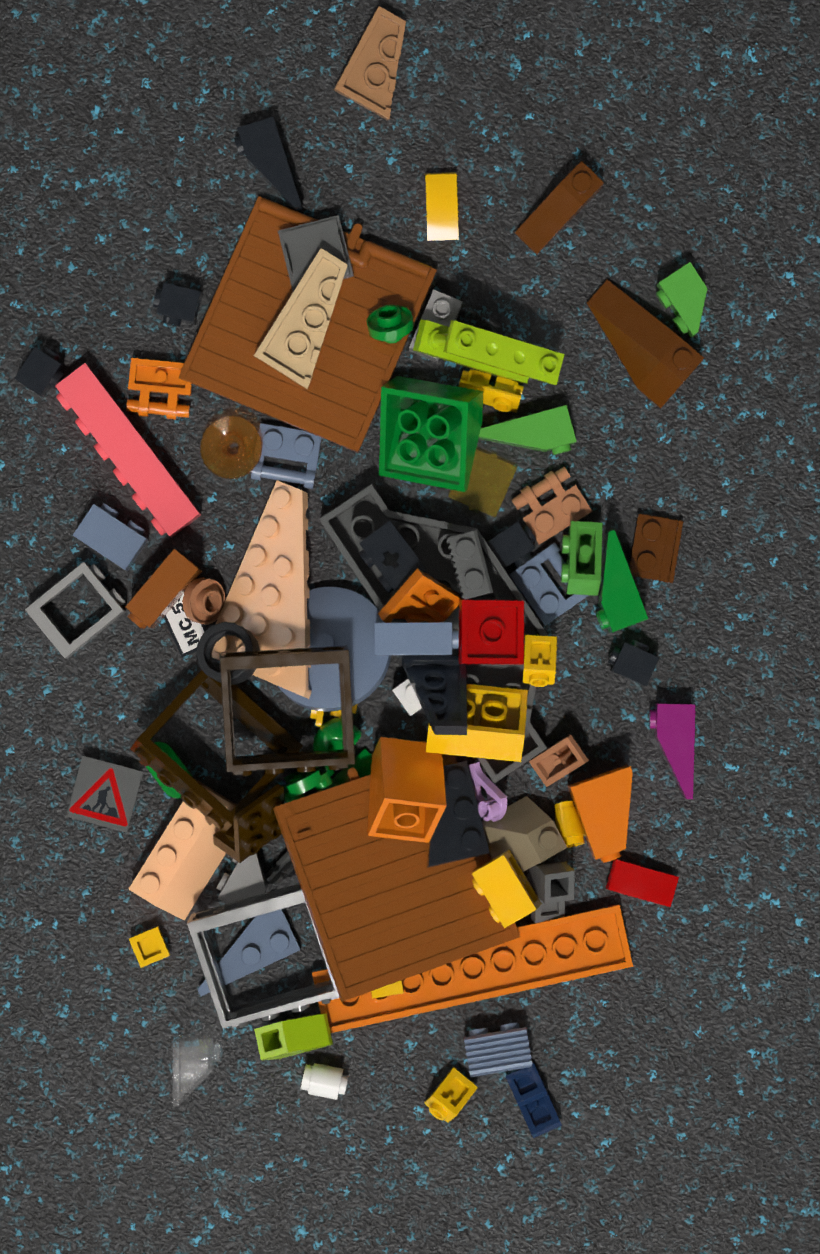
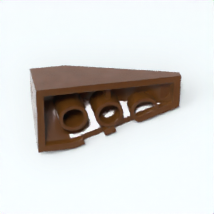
(646, 347)

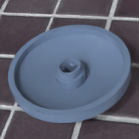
(342, 619)

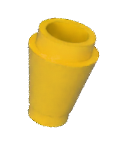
(569, 824)

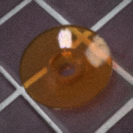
(220, 437)

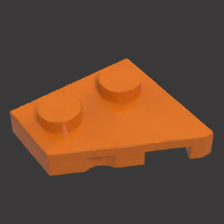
(421, 600)

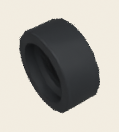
(211, 637)

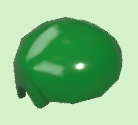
(330, 736)

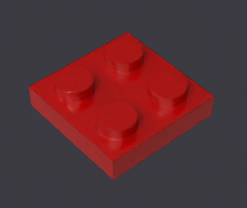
(491, 632)

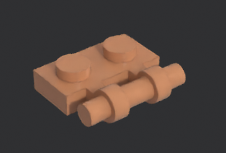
(556, 514)

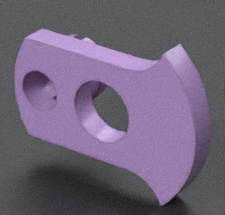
(496, 802)

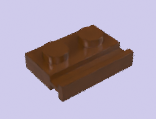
(655, 548)

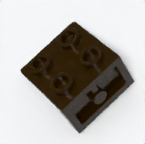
(252, 826)

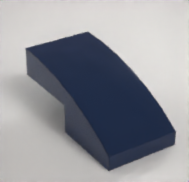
(533, 1101)

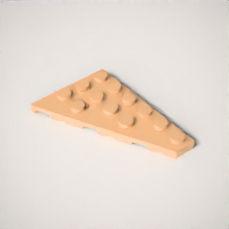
(273, 588)

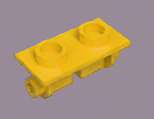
(503, 396)

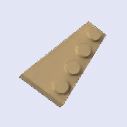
(301, 326)

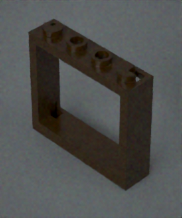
(283, 658)
(191, 791)

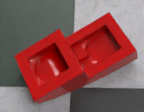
(642, 882)

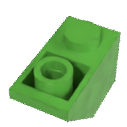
(685, 296)

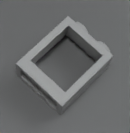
(53, 632)

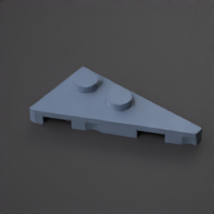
(260, 944)

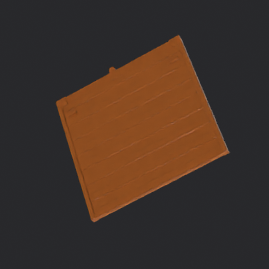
(350, 362)
(376, 898)

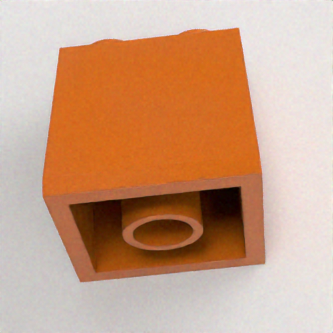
(405, 791)
(604, 811)

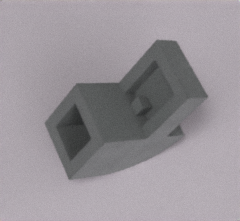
(553, 886)

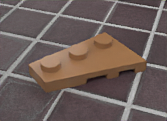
(372, 68)

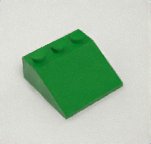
(429, 432)

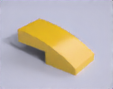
(442, 206)

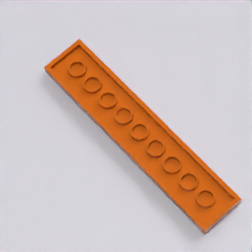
(540, 957)

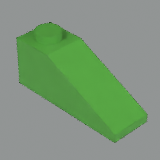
(538, 431)

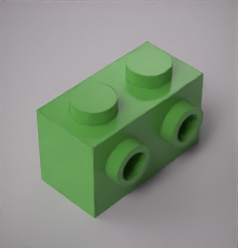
(584, 558)

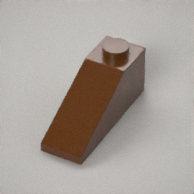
(559, 207)

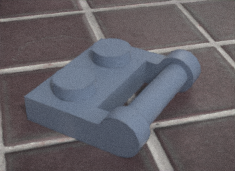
(291, 446)
(540, 589)

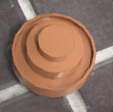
(203, 600)

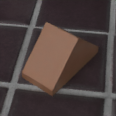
(558, 760)

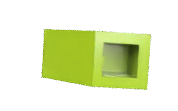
(293, 1037)

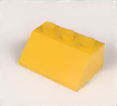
(493, 726)

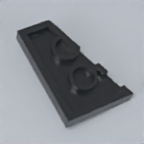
(440, 690)
(460, 828)

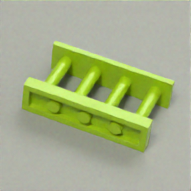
(488, 352)

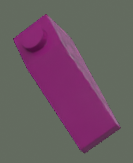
(676, 737)

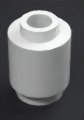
(324, 1081)

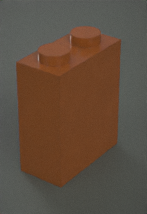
(162, 590)

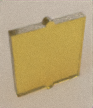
(487, 484)

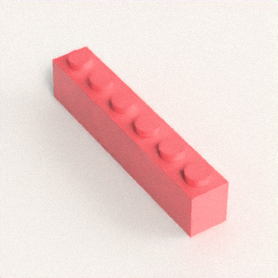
(127, 450)

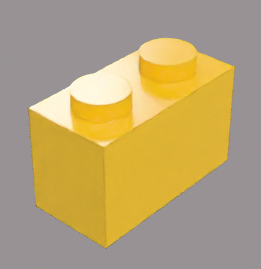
(505, 889)

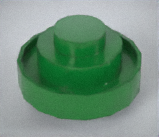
(390, 323)

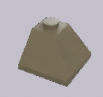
(525, 832)

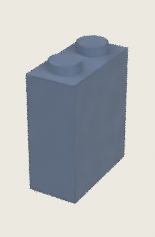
(415, 639)

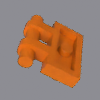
(157, 377)

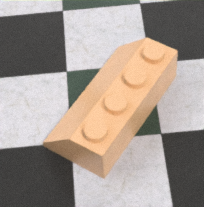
(181, 861)

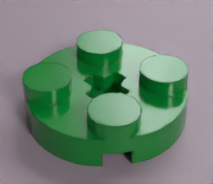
(300, 782)

